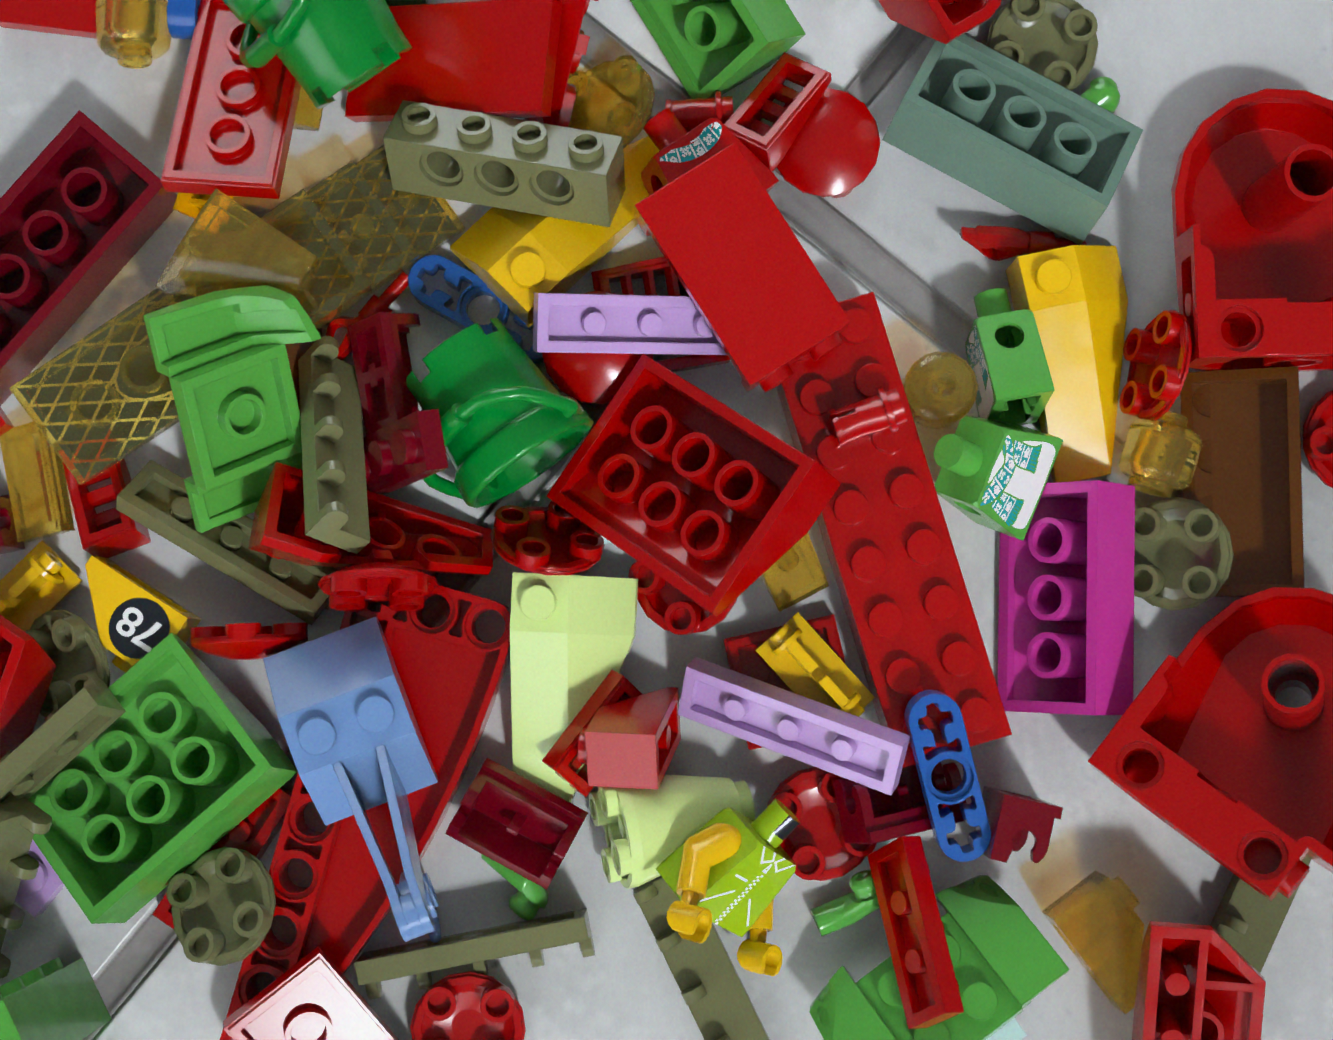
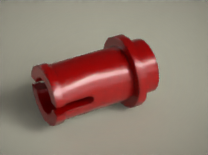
(696, 111)
(868, 416)

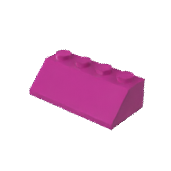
(1069, 603)

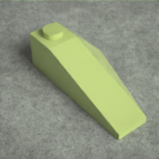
(562, 647)

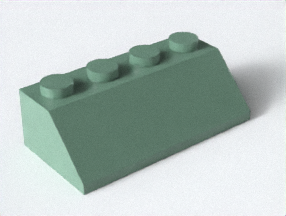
(1014, 136)

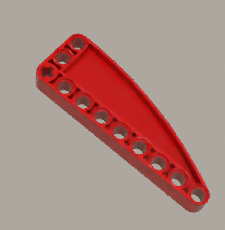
(452, 690)

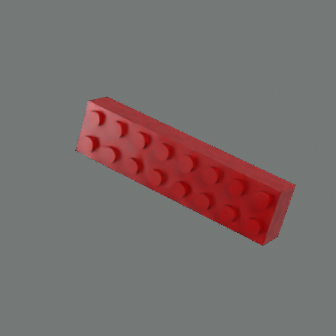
(891, 541)

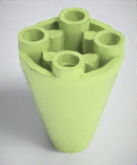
(651, 824)

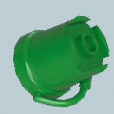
(321, 41)
(496, 414)

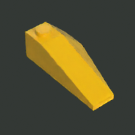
(545, 254)
(1082, 325)

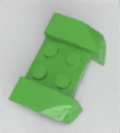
(232, 392)
(995, 958)

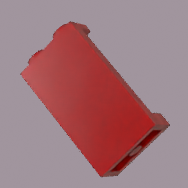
(743, 268)

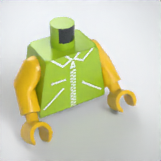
(731, 879)

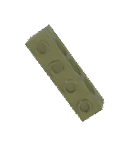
(506, 163)

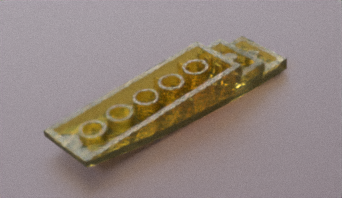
(105, 389)

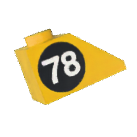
(132, 613)

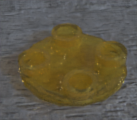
(613, 98)

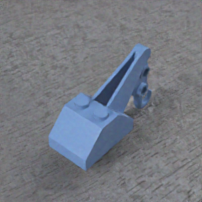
(359, 749)

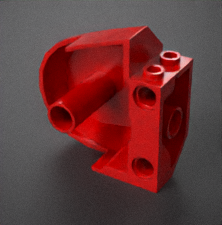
(1258, 233)
(1223, 756)

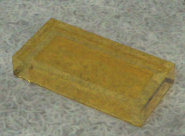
(35, 484)

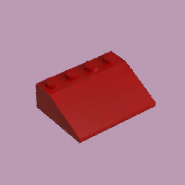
(691, 486)

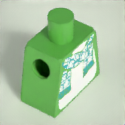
(1007, 361)
(995, 472)

